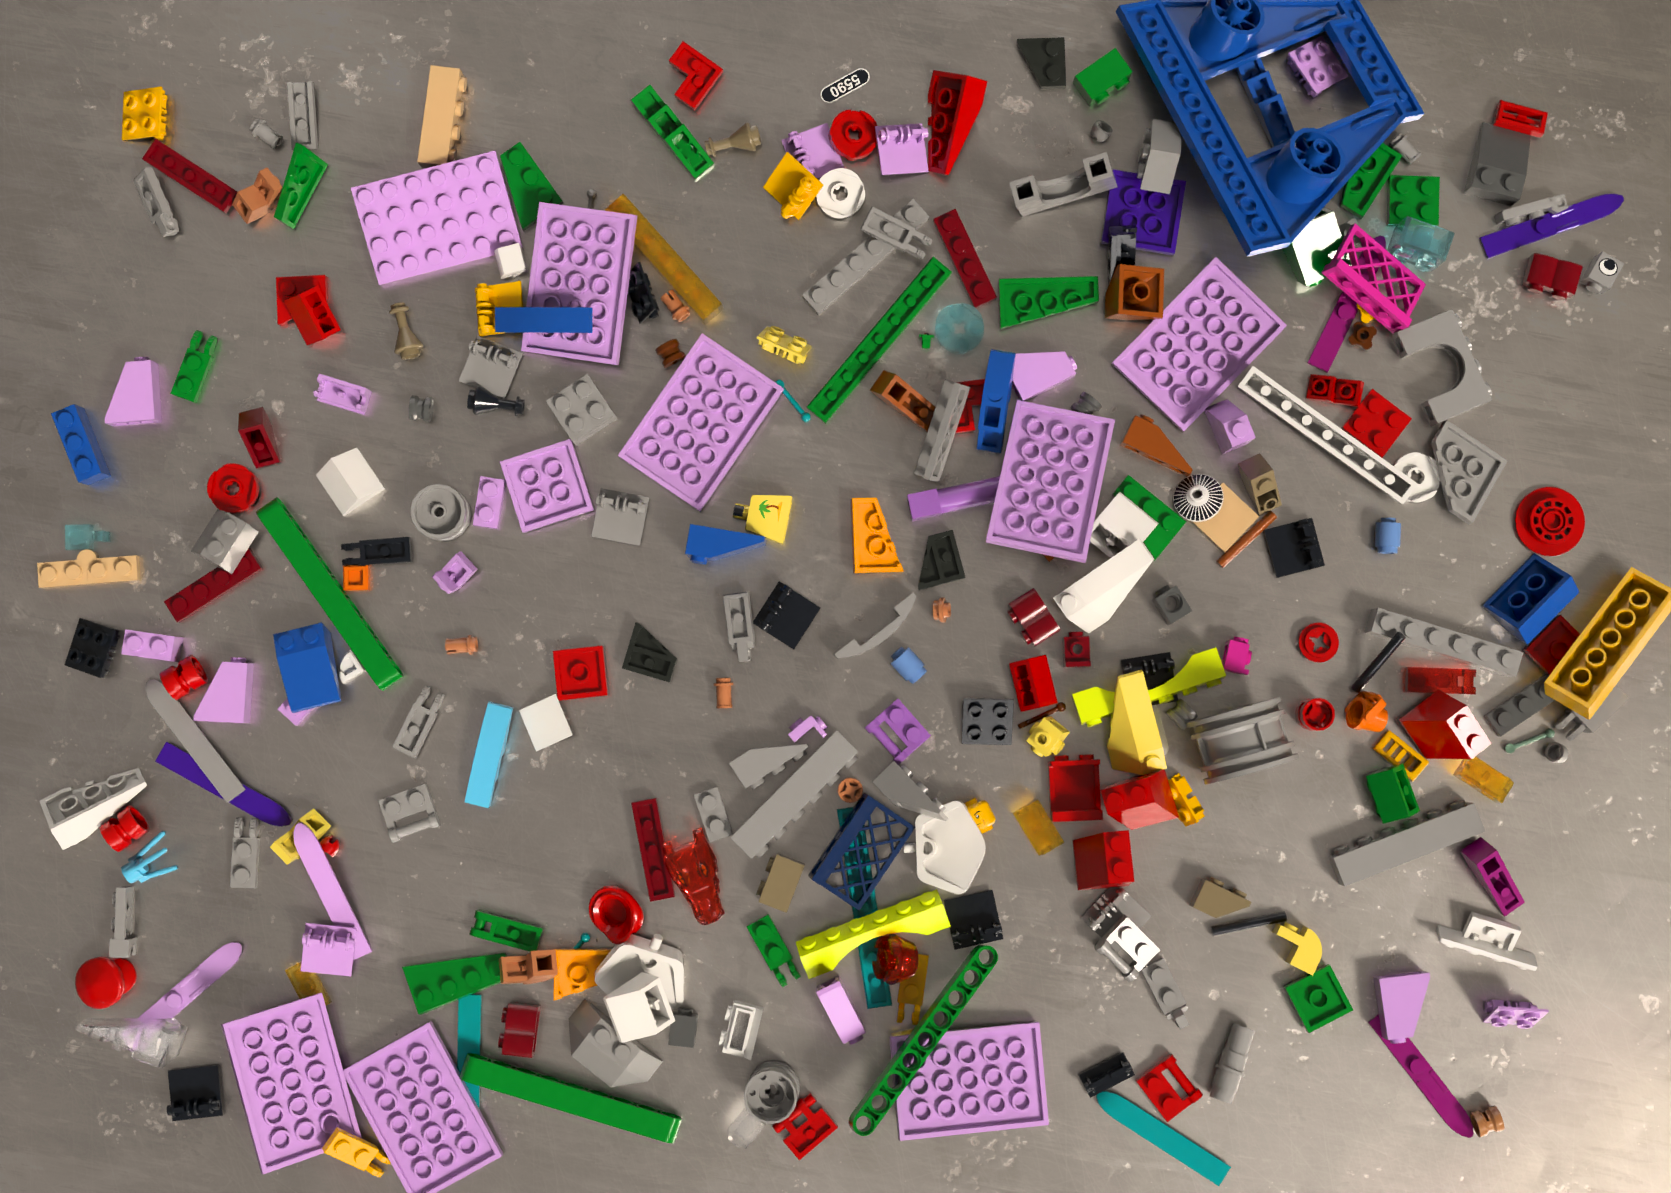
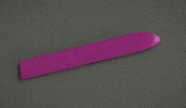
(1340, 321)
(1428, 1083)

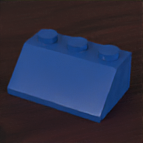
(1531, 598)

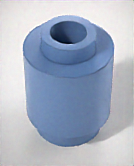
(1387, 536)
(908, 664)

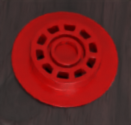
(1550, 521)

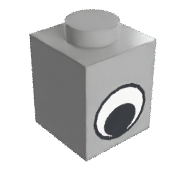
(1601, 273)

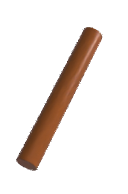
(1246, 539)

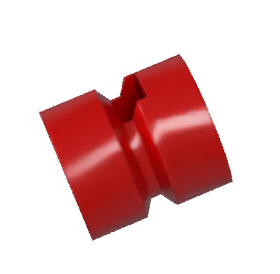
(182, 678)
(1315, 714)
(120, 831)

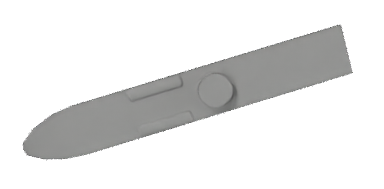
(194, 741)

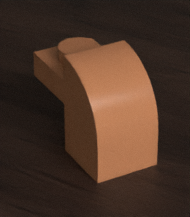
(258, 198)
(530, 968)

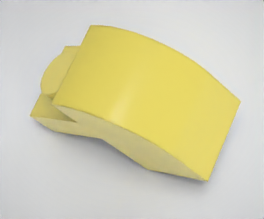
(285, 845)
(1306, 948)

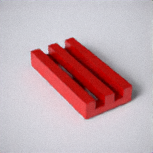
(1520, 122)

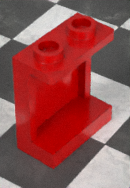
(1074, 789)

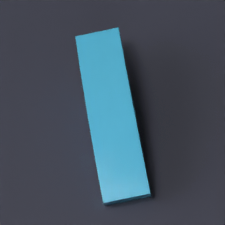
(488, 754)

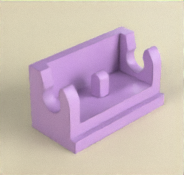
(342, 394)

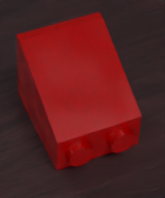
(1444, 728)
(1140, 800)
(1103, 860)

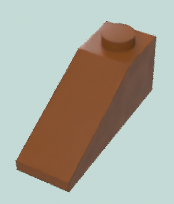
(904, 399)
(1150, 442)

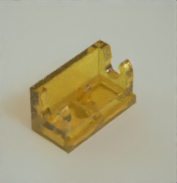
(1484, 779)
(1038, 827)

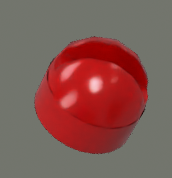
(330, 848)

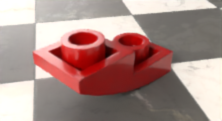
(1334, 390)

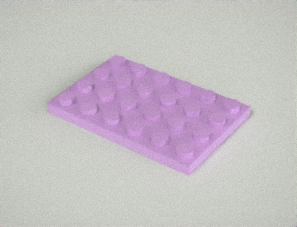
(436, 217)
(581, 262)
(1199, 344)
(701, 422)
(1050, 481)
(289, 1081)
(974, 1083)
(422, 1112)

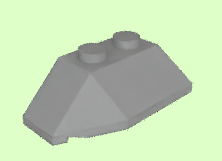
(599, 1050)

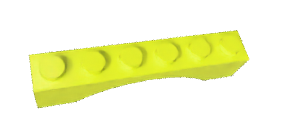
(1200, 670)
(917, 915)

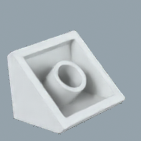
(349, 480)

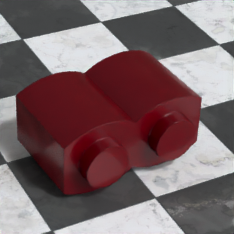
(1552, 276)
(1033, 617)
(520, 1029)

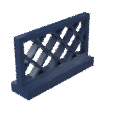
(843, 839)

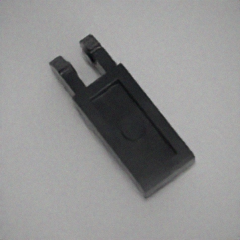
(379, 551)

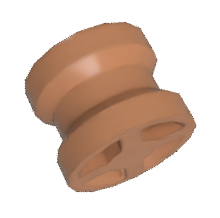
(847, 791)

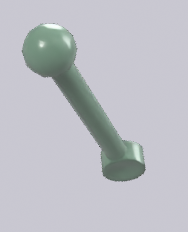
(1510, 748)

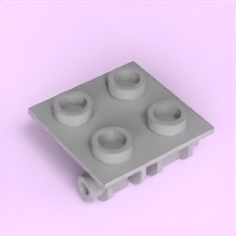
(490, 366)
(620, 516)
(1110, 908)

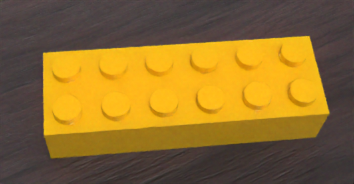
(1609, 643)

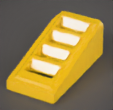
(1406, 749)

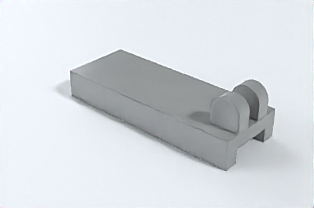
(302, 114)

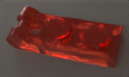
(1443, 679)

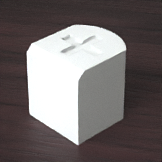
(511, 261)

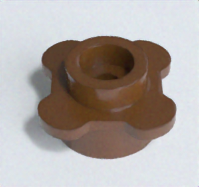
(1355, 338)

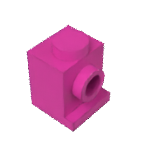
(1236, 656)

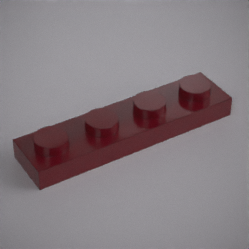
(190, 176)
(965, 258)
(211, 587)
(650, 840)

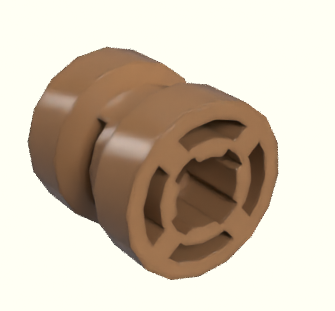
(1487, 1121)

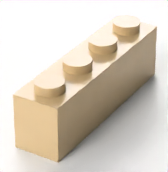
(441, 116)

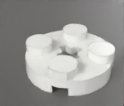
(853, 188)
(1429, 472)

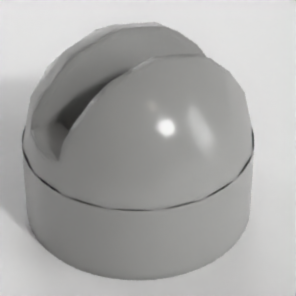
(1101, 130)
(1552, 752)

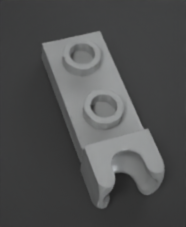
(122, 924)

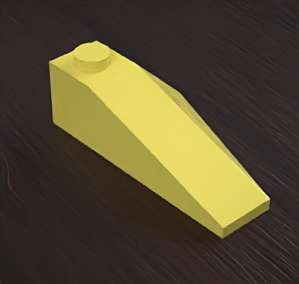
(1134, 734)

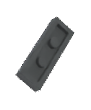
(1519, 707)

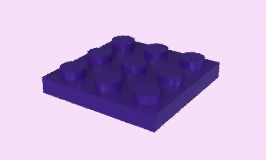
(1152, 212)

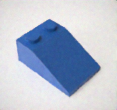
(715, 544)
(307, 667)

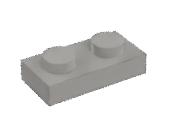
(713, 814)

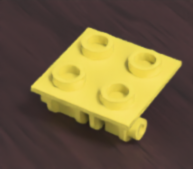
(774, 337)

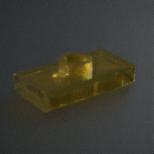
(306, 983)

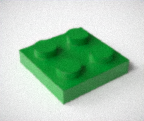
(1413, 198)
(1318, 998)

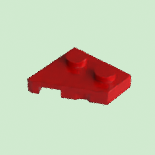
(290, 286)

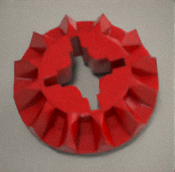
(1329, 639)

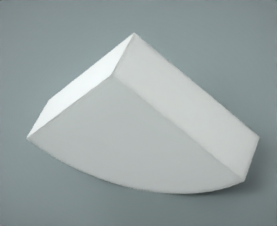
(350, 667)

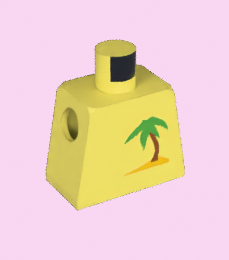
(766, 516)

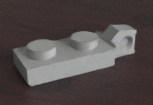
(155, 202)
(1533, 210)
(740, 624)
(1166, 991)

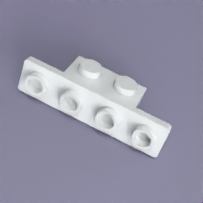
(1489, 938)

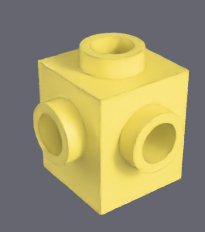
(1047, 737)

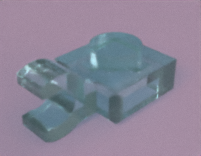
(82, 537)

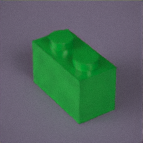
(1103, 77)
(1392, 793)

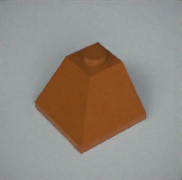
(1135, 293)

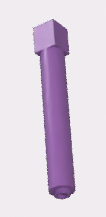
(953, 498)

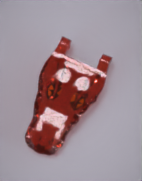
(695, 873)

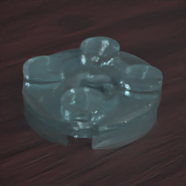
(959, 342)

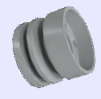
(758, 1097)

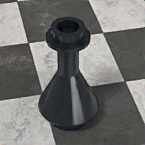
(484, 401)

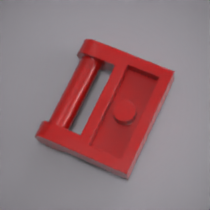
(1162, 1093)

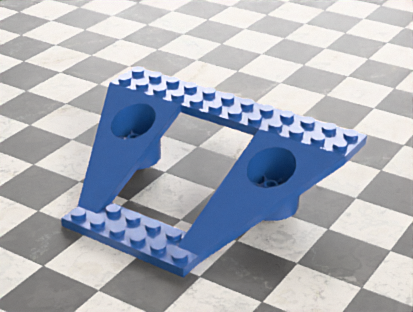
(1285, 187)

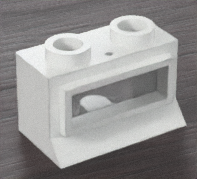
(742, 1029)

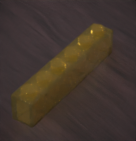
(670, 264)

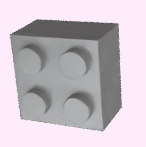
(1159, 156)
(581, 410)

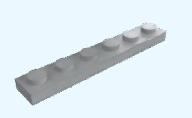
(859, 262)

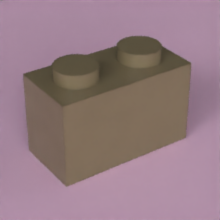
(781, 882)

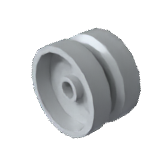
(455, 516)

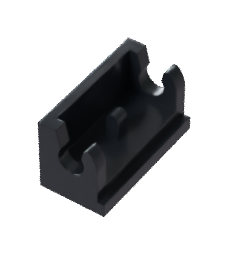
(1121, 247)

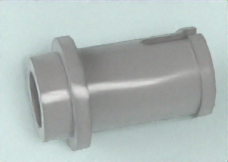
(265, 133)
(1405, 148)

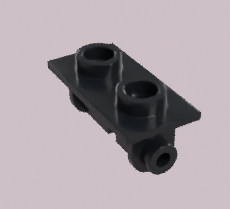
(1106, 1074)

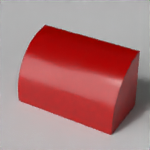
(312, 315)
(1033, 683)

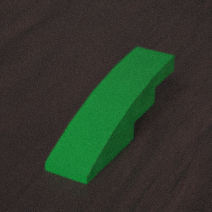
(672, 131)

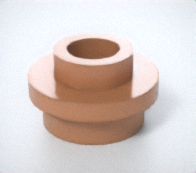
(941, 609)

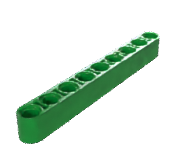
(329, 594)
(912, 1045)
(570, 1098)

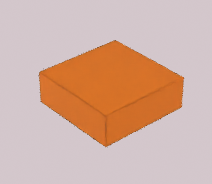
(356, 577)

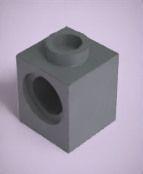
(1181, 609)
(684, 1028)

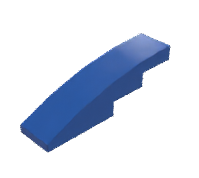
(1266, 102)
(543, 319)

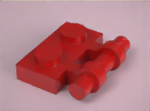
(810, 1132)

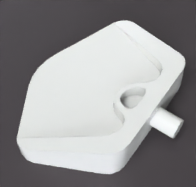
(948, 850)
(643, 956)

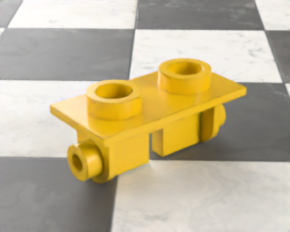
(1189, 809)

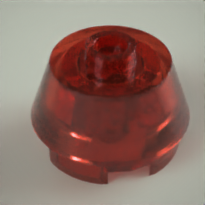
(895, 959)

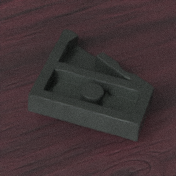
(1046, 60)
(941, 561)
(648, 656)

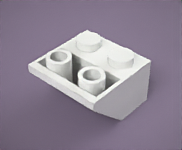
(1121, 526)
(639, 1008)

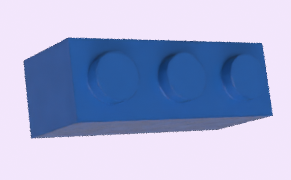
(81, 444)

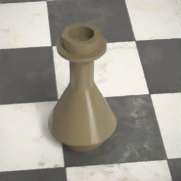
(744, 138)
(407, 343)

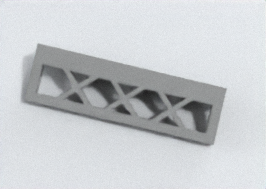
(942, 430)

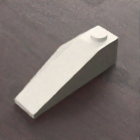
(1099, 593)
(81, 811)

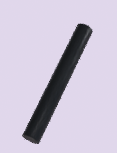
(1377, 663)
(1248, 923)

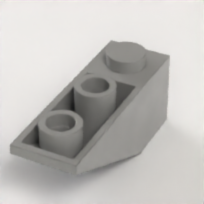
(759, 762)
(902, 791)

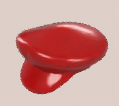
(615, 913)
(104, 981)

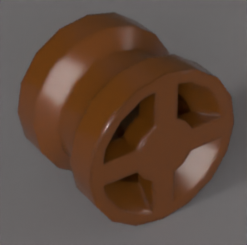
(670, 353)

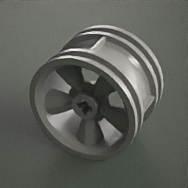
(1242, 741)

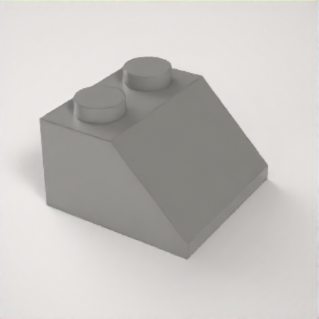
(224, 541)

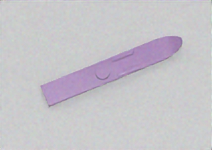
(328, 885)
(195, 983)

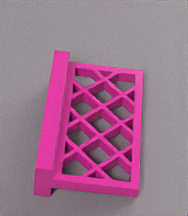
(1367, 293)

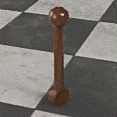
(1060, 707)

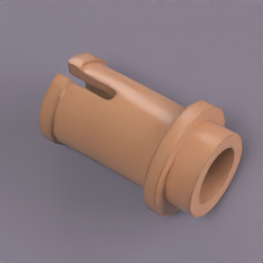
(675, 306)
(461, 645)
(723, 692)

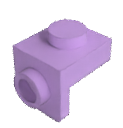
(455, 573)
(800, 727)

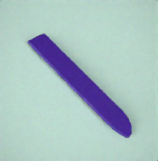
(1550, 224)
(248, 800)

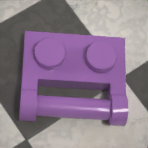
(905, 727)

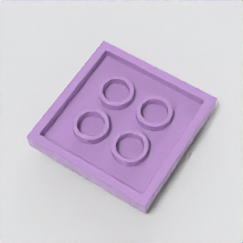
(546, 485)

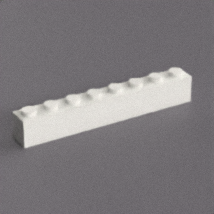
(1327, 435)

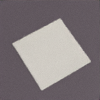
(545, 722)

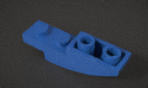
(995, 401)

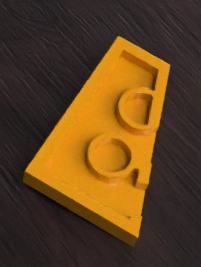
(871, 540)
(576, 970)

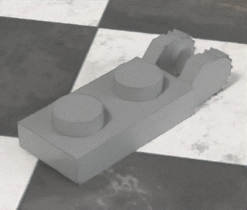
(894, 232)
(418, 724)
(245, 855)

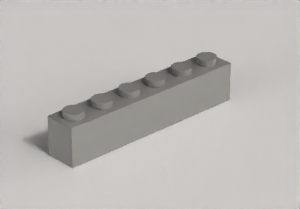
(1445, 642)
(794, 794)
(1406, 843)

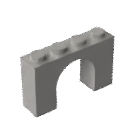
(1035, 195)
(1445, 333)

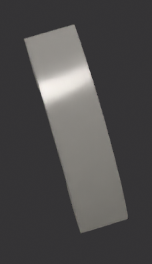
(854, 648)

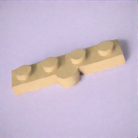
(88, 570)

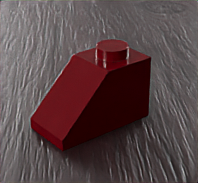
(258, 437)

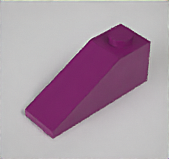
(1493, 875)

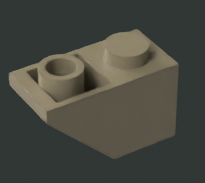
(1260, 483)
(1216, 900)

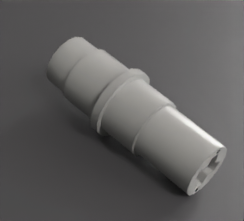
(1232, 1064)

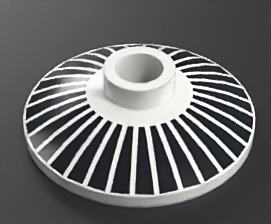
(1198, 508)

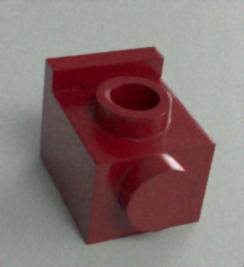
(1072, 659)

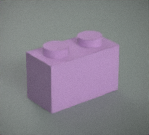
(152, 645)

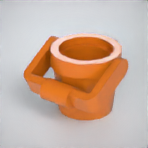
(1367, 712)

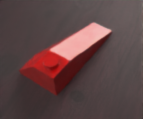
(954, 107)

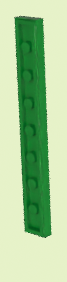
(879, 340)

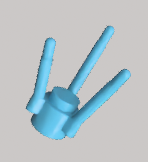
(137, 868)

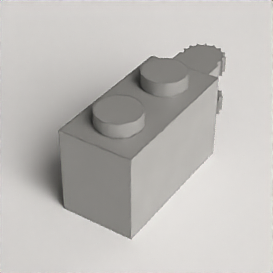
(1609, 706)

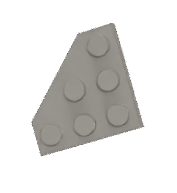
(1465, 470)

